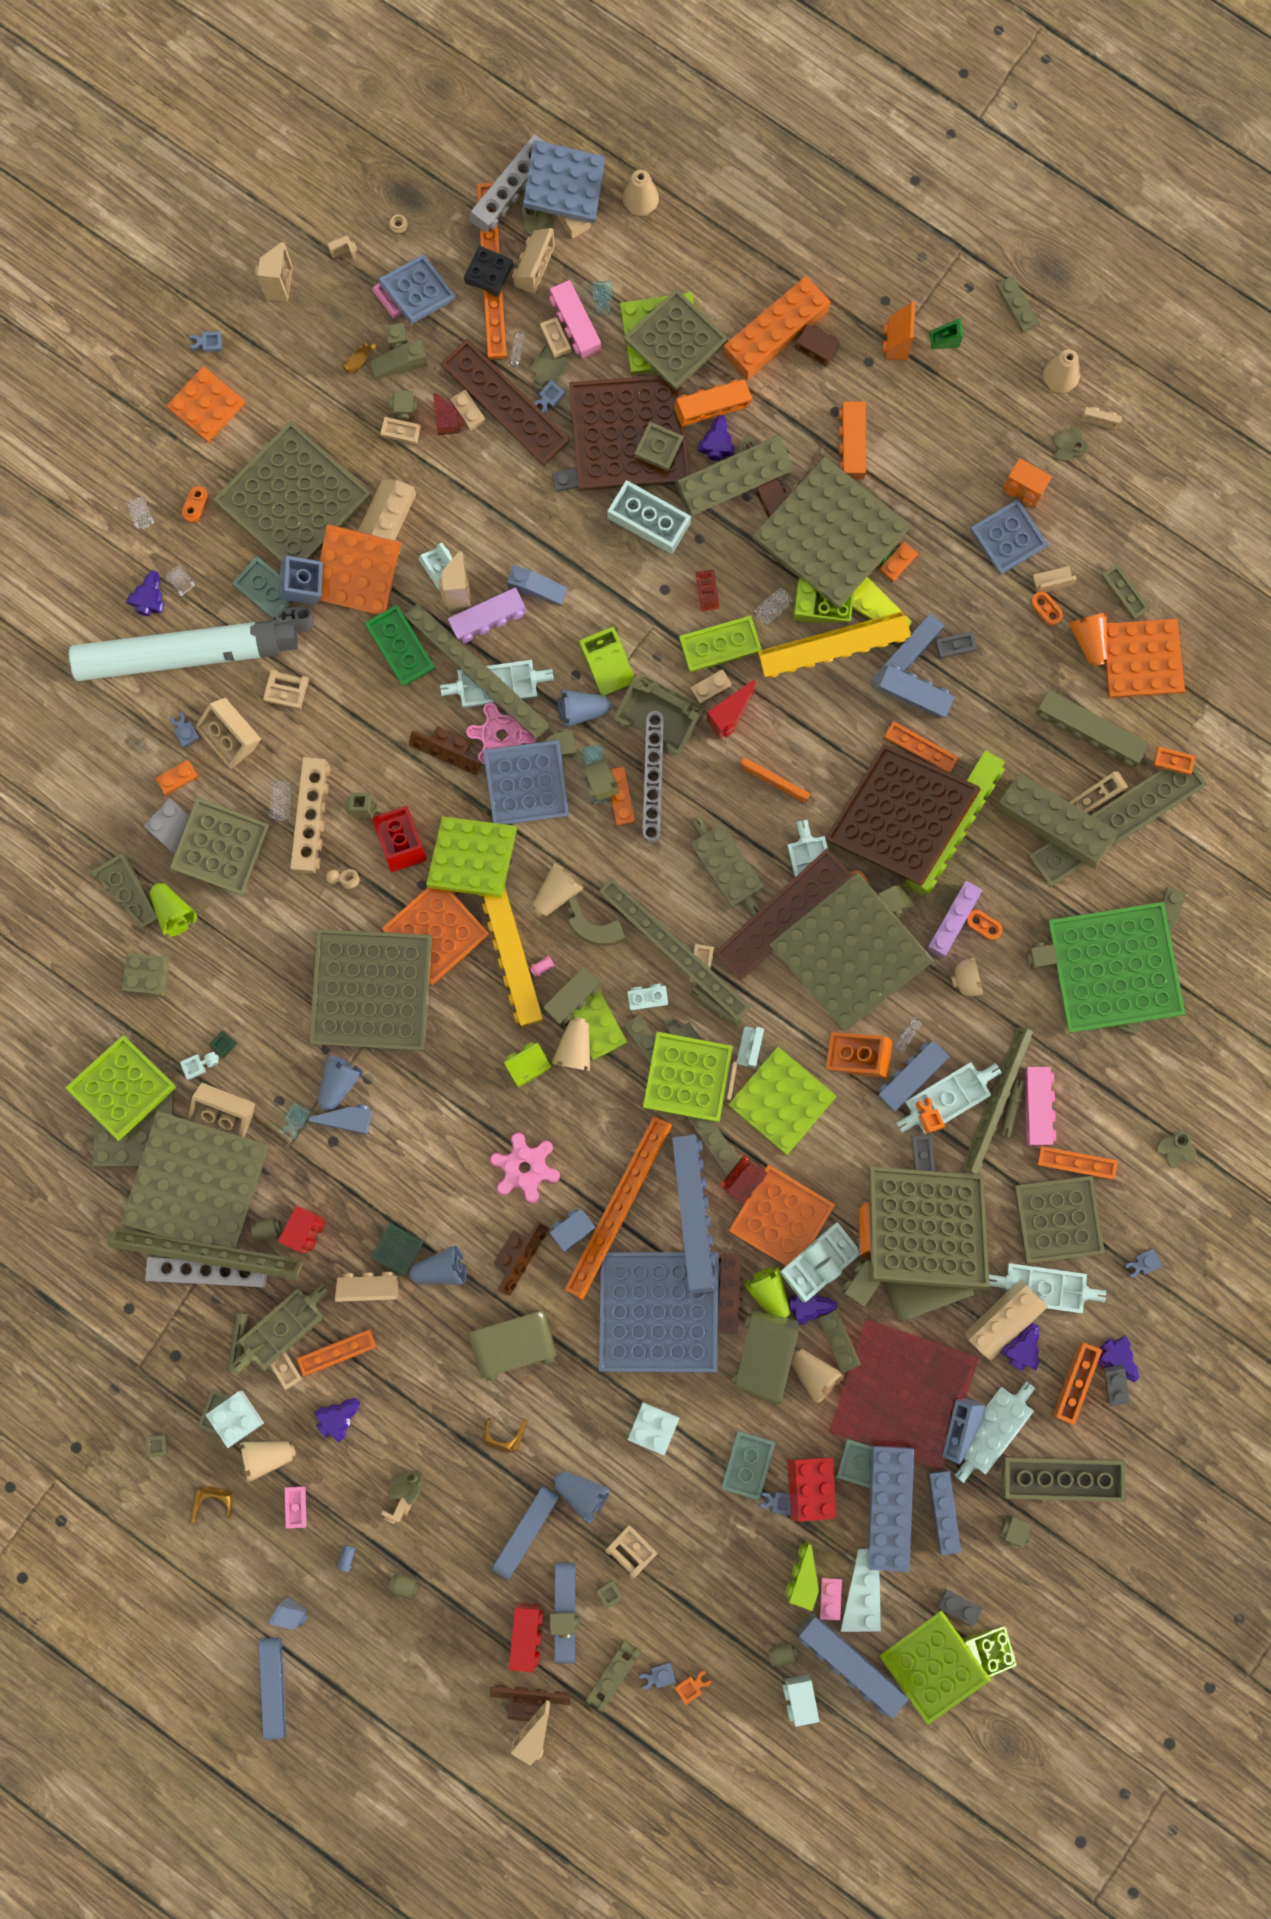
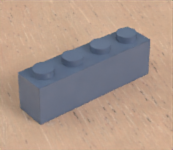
(914, 691)
(913, 1076)
(944, 1512)

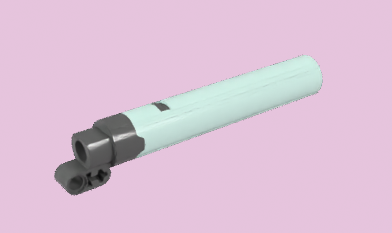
(190, 647)

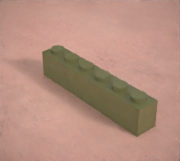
(1092, 729)

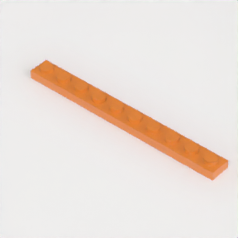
(493, 305)
(618, 1207)

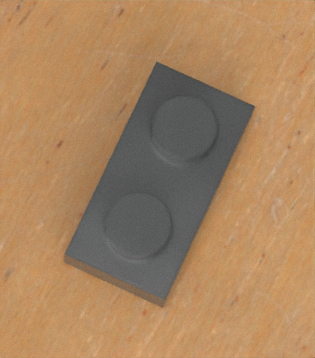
(565, 479)
(956, 645)
(923, 1153)
(1116, 1385)
(959, 1607)

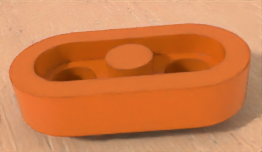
(196, 503)
(1049, 607)
(984, 924)

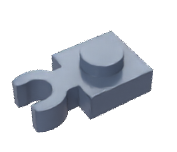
(209, 342)
(550, 396)
(185, 732)
(1145, 1262)
(778, 1501)
(661, 1675)

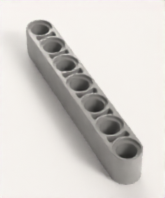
(650, 767)

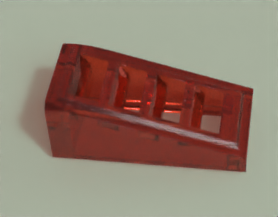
(711, 601)

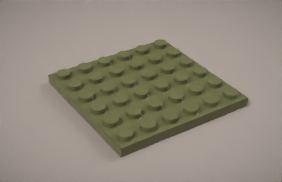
(291, 495)
(831, 532)
(851, 951)
(371, 989)
(194, 1182)
(928, 1228)

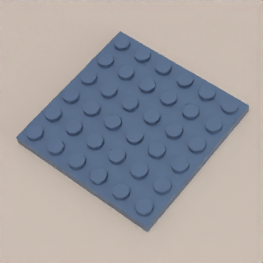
(653, 1318)

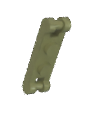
(613, 1675)

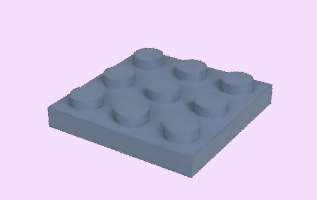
(417, 289)
(1009, 537)

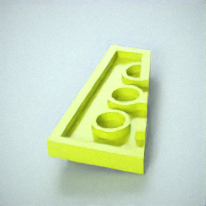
(872, 602)

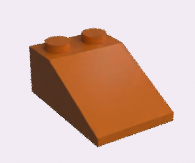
(899, 333)
(859, 1054)

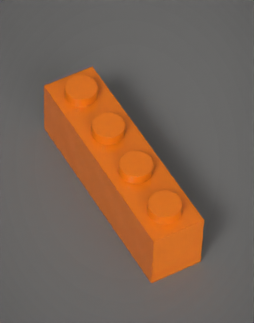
(712, 402)
(853, 439)
(1077, 1383)

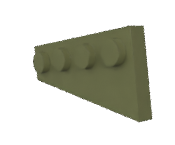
(122, 882)

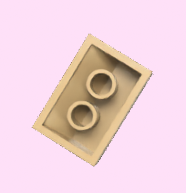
(534, 260)
(275, 273)
(227, 732)
(221, 1110)
(367, 1287)

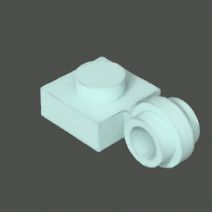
(194, 1065)

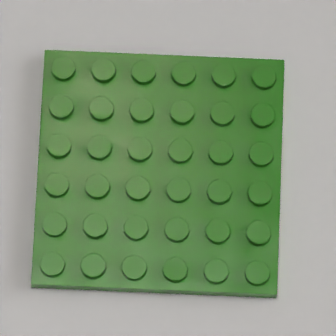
(1116, 967)

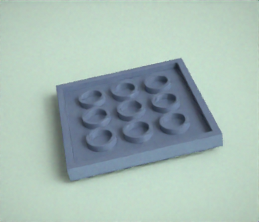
(563, 181)
(526, 782)

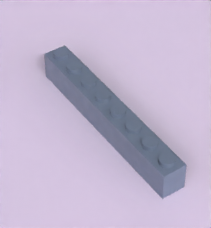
(693, 1214)

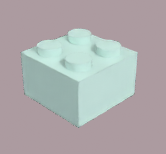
(234, 1419)
(653, 1428)
(802, 1700)

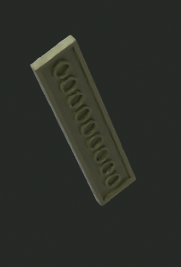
(1124, 815)

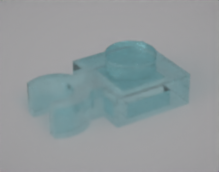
(602, 293)
(296, 1117)

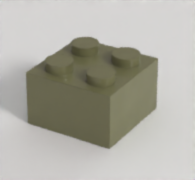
(146, 974)
(860, 1286)

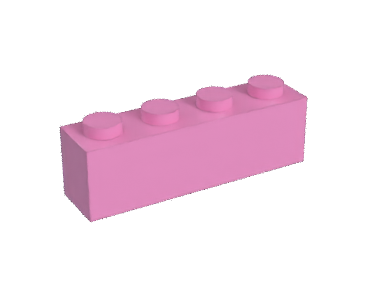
(575, 320)
(1039, 1106)

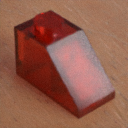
(446, 416)

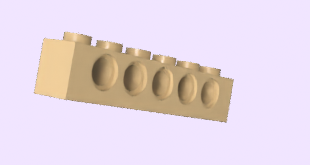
(310, 767)

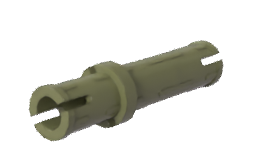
(707, 1000)
(1013, 1108)
(241, 1318)

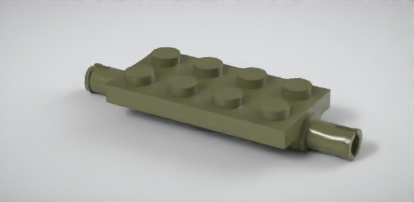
(727, 865)
(280, 1329)

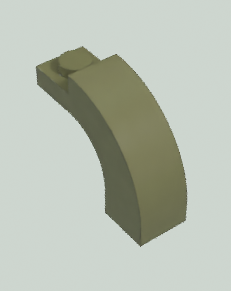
(594, 934)

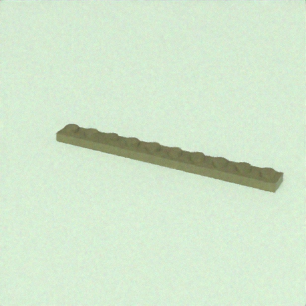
(476, 671)
(675, 949)
(706, 1129)
(205, 1253)

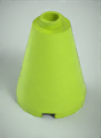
(171, 910)
(769, 1292)

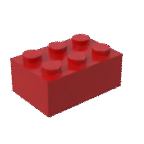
(302, 1230)
(811, 1488)
(526, 1637)

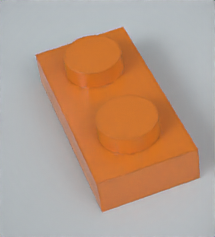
(898, 562)
(1174, 761)
(177, 777)

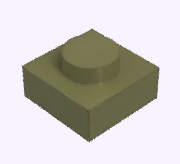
(156, 1446)
(609, 1594)

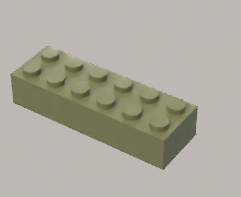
(734, 475)
(1057, 821)
(1063, 1479)

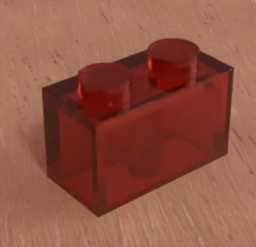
(744, 1178)

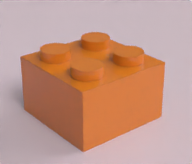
(1026, 483)

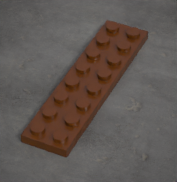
(505, 402)
(812, 885)

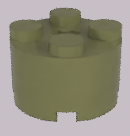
(600, 779)

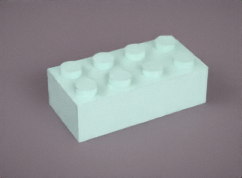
(649, 517)

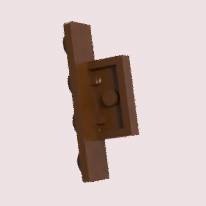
(446, 747)
(517, 1255)
(729, 1293)
(525, 1703)

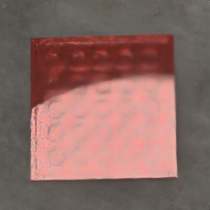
(902, 1392)

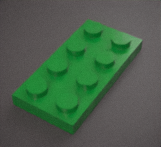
(399, 645)

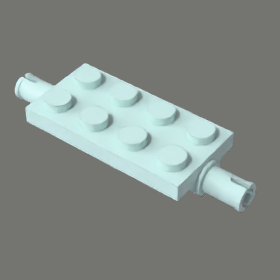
(516, 675)
(806, 849)
(952, 1095)
(1054, 1287)
(999, 1426)

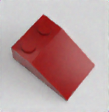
(727, 714)
(399, 839)

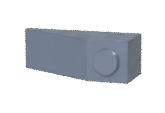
(536, 585)
(350, 1118)
(962, 1429)
(289, 1615)

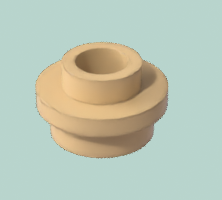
(398, 219)

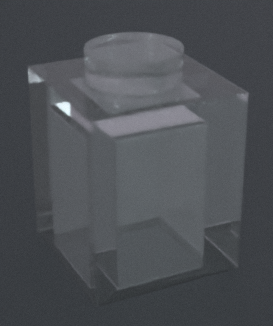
(140, 512)
(180, 580)

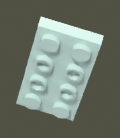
(820, 1262)

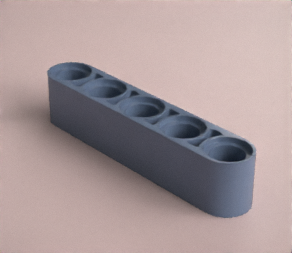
(915, 645)
(525, 1533)
(565, 1602)
(272, 1688)

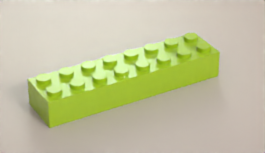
(985, 772)

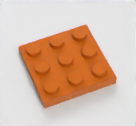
(205, 404)

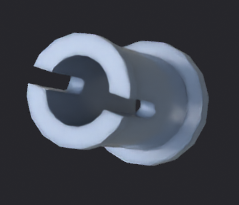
(346, 1558)

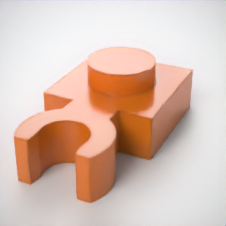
(929, 1118)
(690, 1688)

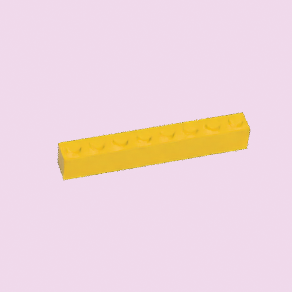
(834, 644)
(512, 960)

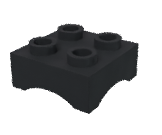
(488, 271)

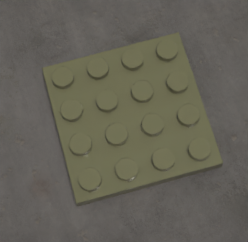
(675, 339)
(219, 846)
(130, 1148)
(1059, 1219)

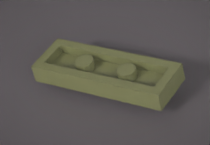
(1017, 304)
(1125, 592)
(839, 1341)

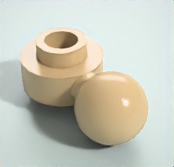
(348, 878)

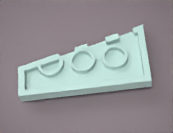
(863, 1600)

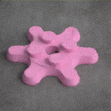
(494, 723)
(526, 1181)

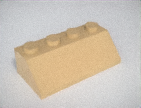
(388, 509)
(455, 585)
(1005, 1320)

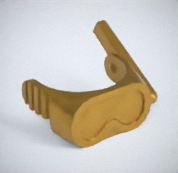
(358, 358)
(507, 1447)
(209, 1491)

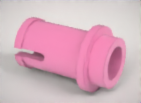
(541, 966)

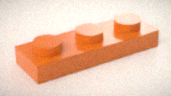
(622, 802)

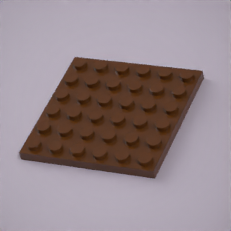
(609, 425)
(903, 814)

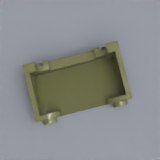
(678, 712)
(915, 1299)
(513, 1344)
(766, 1356)

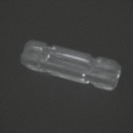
(516, 349)
(907, 1034)

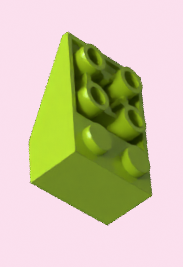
(815, 608)
(607, 661)
(527, 1064)
(804, 1585)
(992, 1650)

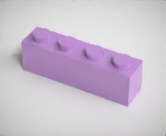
(487, 615)
(954, 919)

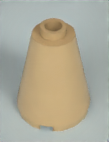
(640, 194)
(1062, 372)
(556, 890)
(574, 1046)
(815, 1374)
(265, 1457)

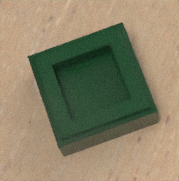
(223, 1044)

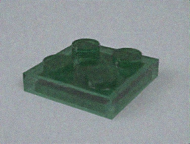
(397, 1249)

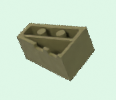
(897, 900)

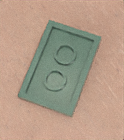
(261, 586)
(855, 1463)
(748, 1465)

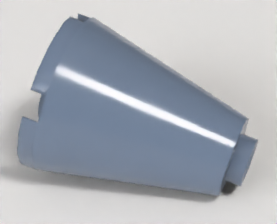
(579, 707)
(336, 1082)
(441, 1268)
(582, 1494)

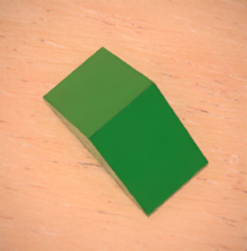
(947, 336)

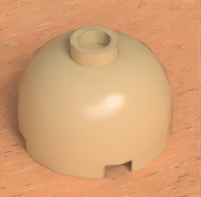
(967, 978)

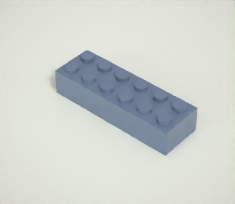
(890, 1508)
(856, 1669)

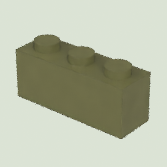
(573, 996)

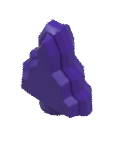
(717, 441)
(147, 596)
(812, 1308)
(1023, 1349)
(1119, 1353)
(336, 1418)

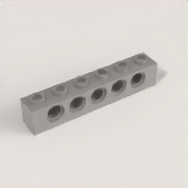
(480, 215)
(156, 1272)

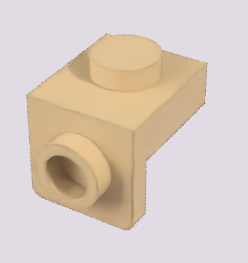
(342, 245)
(402, 1509)

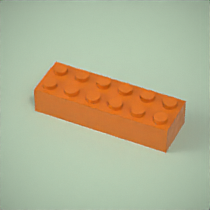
(776, 327)

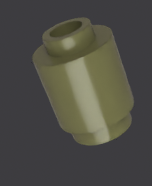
(266, 1229)
(404, 1586)
(783, 1655)

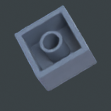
(300, 580)
(572, 1229)

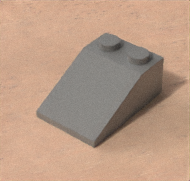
(168, 825)

